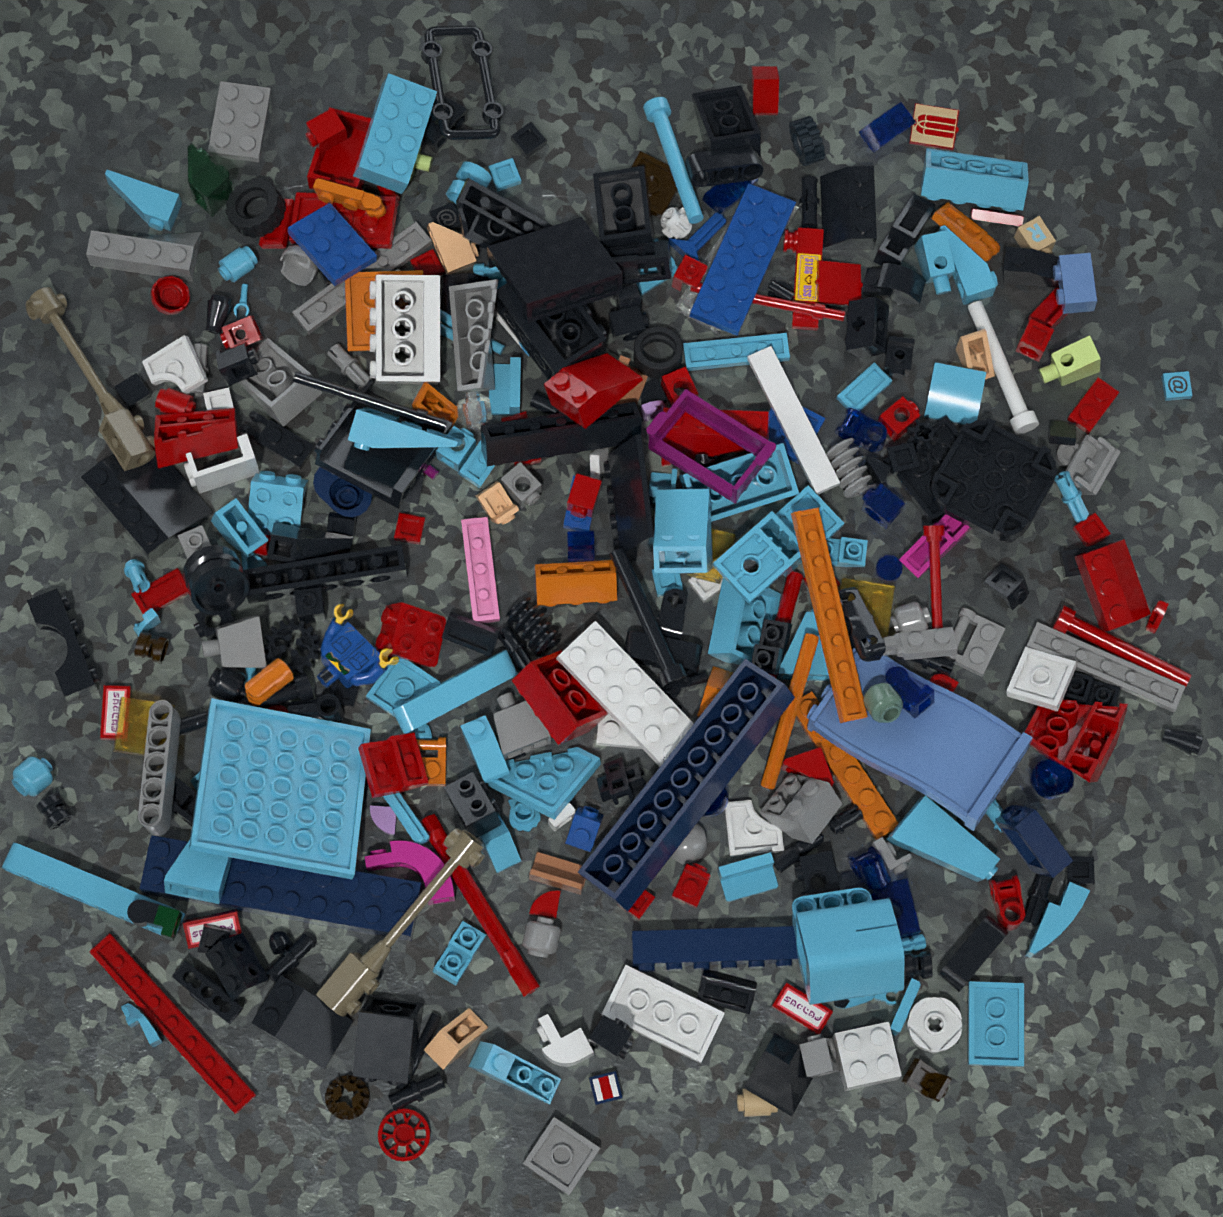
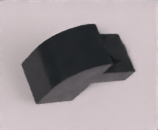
(894, 281)

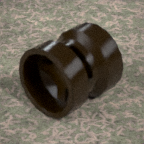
(151, 647)

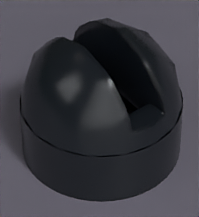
(279, 941)

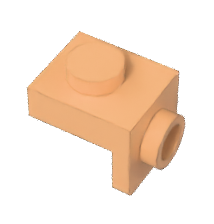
(497, 504)

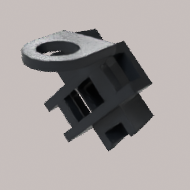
(630, 776)

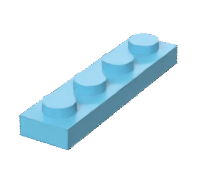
(732, 351)

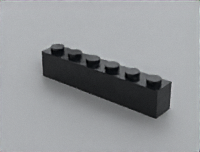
(557, 435)

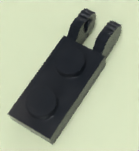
(279, 441)

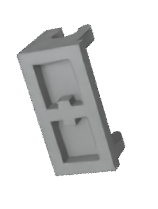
(1092, 464)

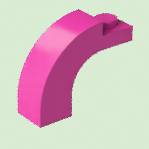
(417, 859)

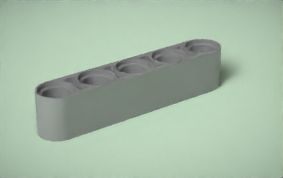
(164, 778)

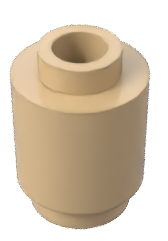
(753, 1105)

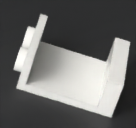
(225, 472)

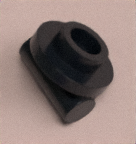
(780, 290)

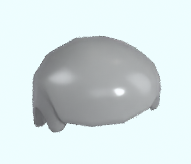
(298, 266)
(692, 847)

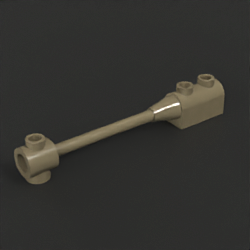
(119, 427)
(358, 972)

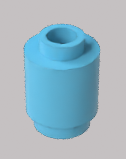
(237, 264)

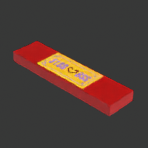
(805, 290)

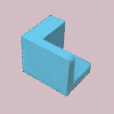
(661, 481)

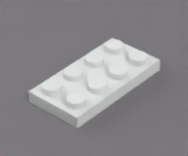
(663, 1014)

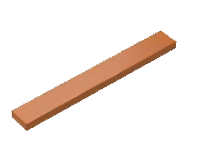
(829, 615)

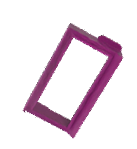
(722, 424)

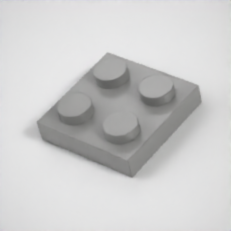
(561, 1156)

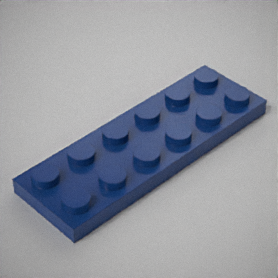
(742, 259)

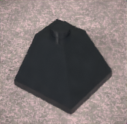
(780, 1075)

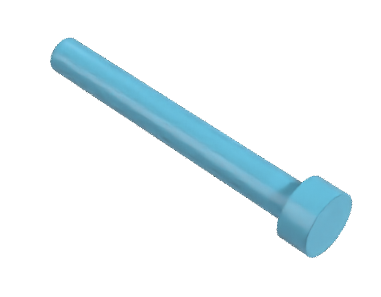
(658, 111)

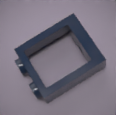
(1033, 840)

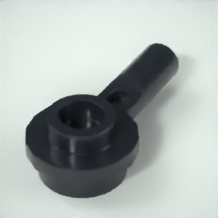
(674, 690)

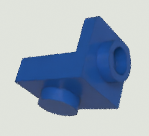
(584, 828)

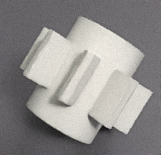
(675, 223)

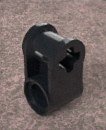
(672, 618)

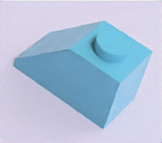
(238, 528)
(484, 749)

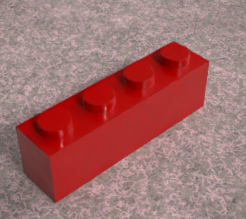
(695, 437)

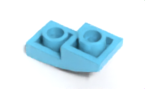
(847, 552)
(459, 953)

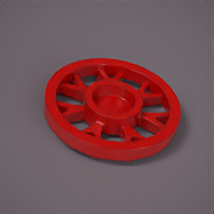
(404, 1135)

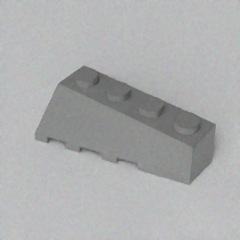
(148, 255)
(471, 326)

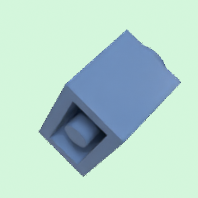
(1076, 283)

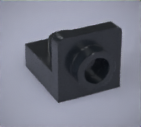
(1008, 586)

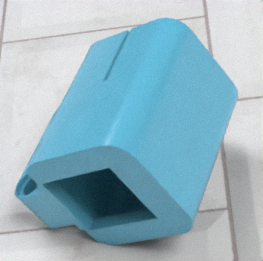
(847, 945)

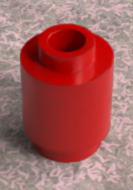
(174, 401)

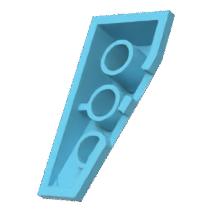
(383, 430)

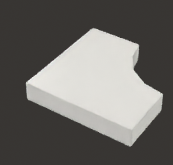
(176, 364)
(750, 833)

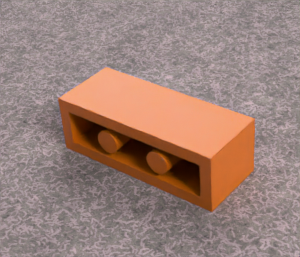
(575, 583)

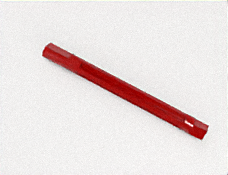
(508, 952)

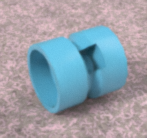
(471, 171)

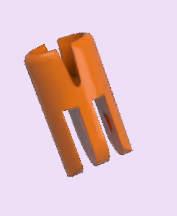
(268, 682)

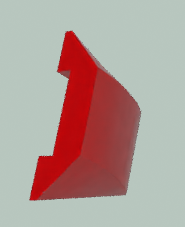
(1077, 735)

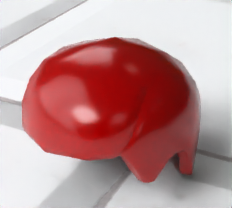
(170, 295)

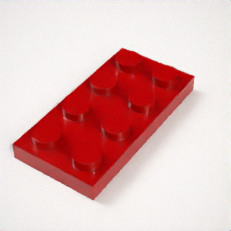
(374, 231)

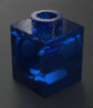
(882, 505)

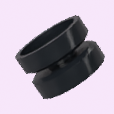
(215, 580)

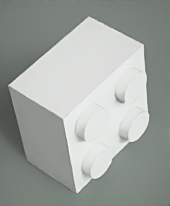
(866, 1056)

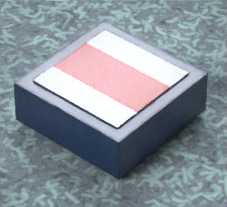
(605, 1088)

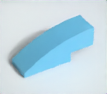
(1057, 917)

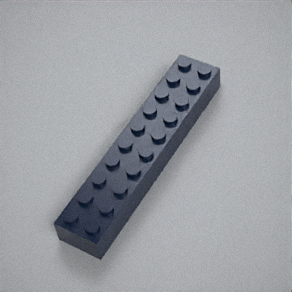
(686, 784)
(358, 904)

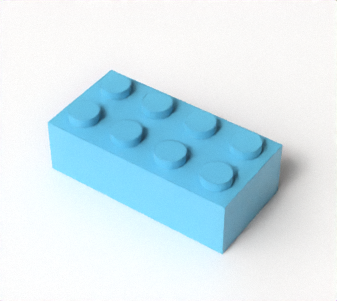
(395, 133)
(771, 484)

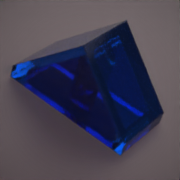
(580, 546)

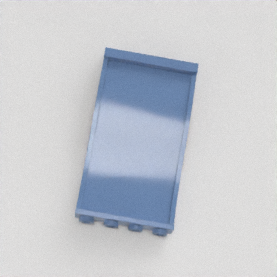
(947, 752)

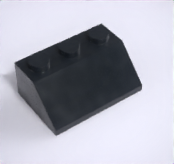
(848, 209)

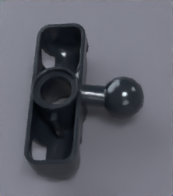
(861, 626)

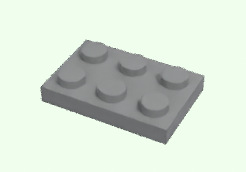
(239, 121)

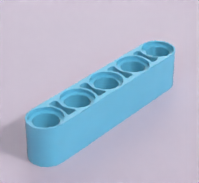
(454, 691)

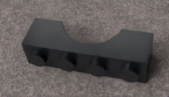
(74, 675)

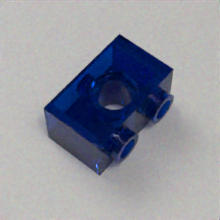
(900, 895)

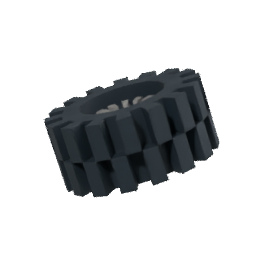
(807, 140)

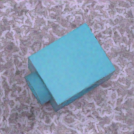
(456, 459)

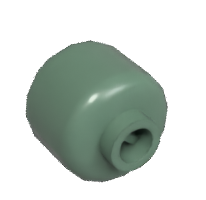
(883, 703)

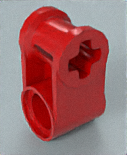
(1007, 896)

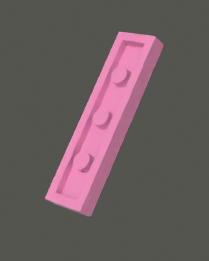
(480, 570)

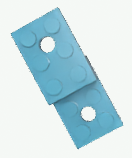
(772, 546)

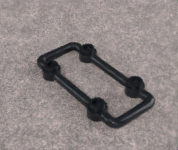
(442, 112)

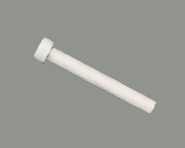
(1022, 420)

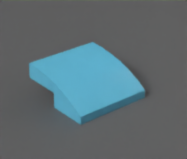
(954, 394)

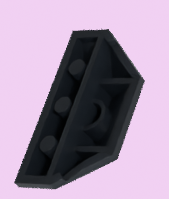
(491, 218)

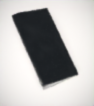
(727, 991)

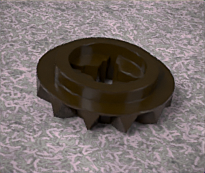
(341, 1109)

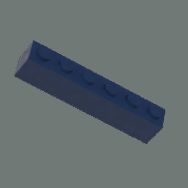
(714, 947)

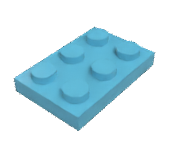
(995, 1024)

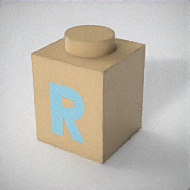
(1035, 236)

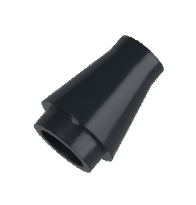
(217, 313)
(1186, 741)

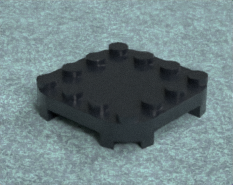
(993, 480)

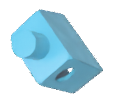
(936, 250)

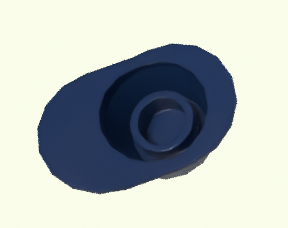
(341, 495)

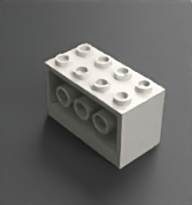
(421, 320)

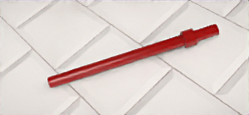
(817, 311)

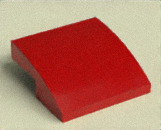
(393, 765)

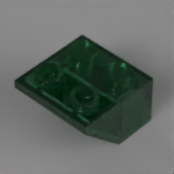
(207, 181)

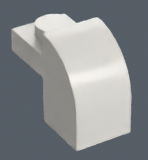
(565, 1050)

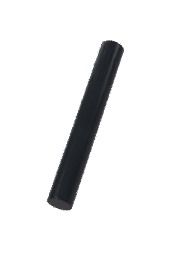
(423, 1041)

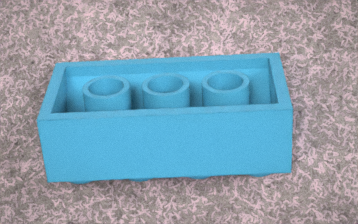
(974, 180)

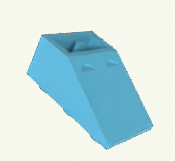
(682, 531)

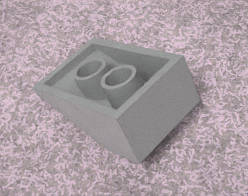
(274, 384)

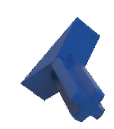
(700, 238)

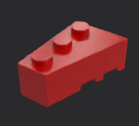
(194, 432)

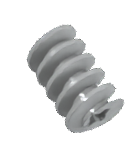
(848, 469)

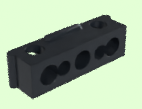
(207, 983)

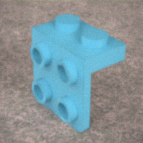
(276, 500)

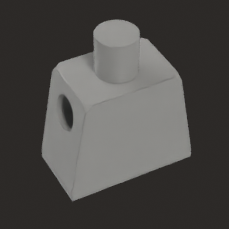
(238, 644)
(518, 728)

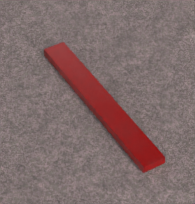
(172, 1024)

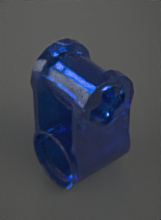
(860, 429)
(870, 869)

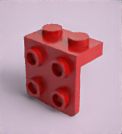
(411, 634)

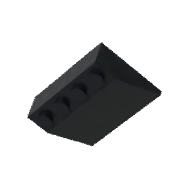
(630, 500)
(147, 502)

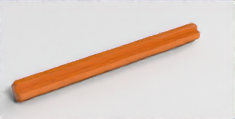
(789, 715)

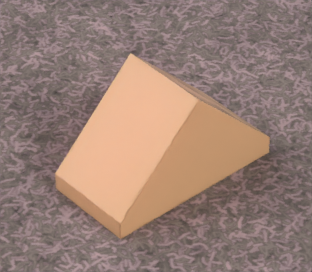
(975, 352)

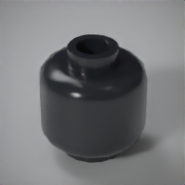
(227, 684)

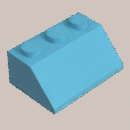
(740, 624)

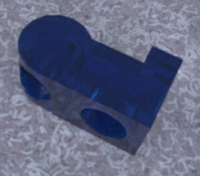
(914, 698)

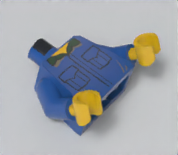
(350, 655)

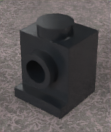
(898, 347)
(237, 363)

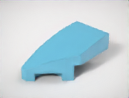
(135, 1017)

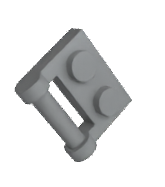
(981, 645)

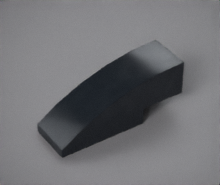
(905, 231)

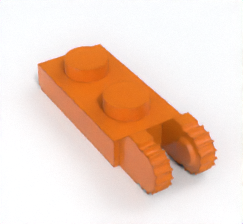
(349, 197)
(967, 231)

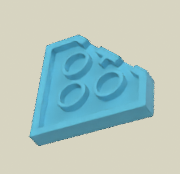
(547, 780)

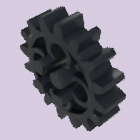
(304, 643)

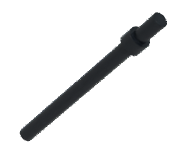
(419, 416)

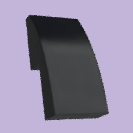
(772, 646)
(1088, 691)

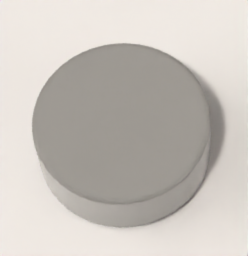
(1065, 454)

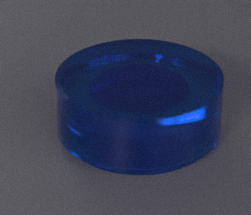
(889, 569)

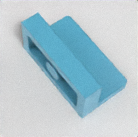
(507, 392)
(748, 877)

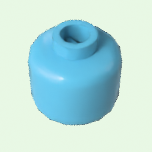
(32, 776)

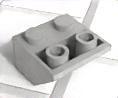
(802, 807)

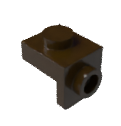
(926, 1081)

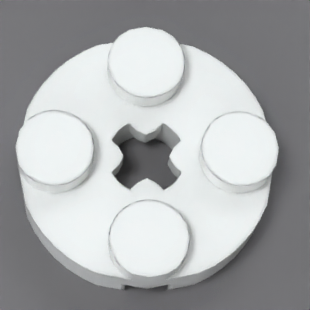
(933, 1040)

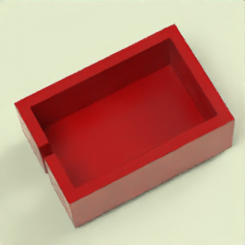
(341, 160)

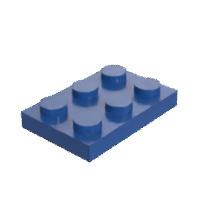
(332, 244)

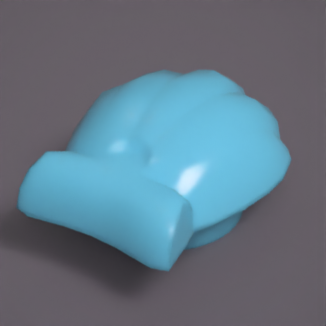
(522, 816)

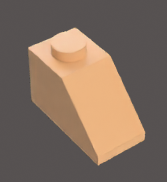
(452, 249)
(455, 1038)

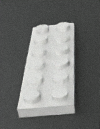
(626, 692)

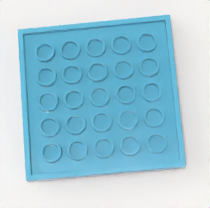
(280, 789)

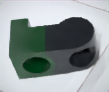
(147, 913)

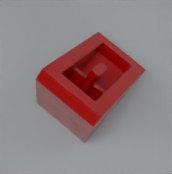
(765, 90)
(809, 764)

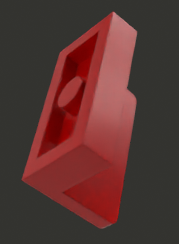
(1048, 312)

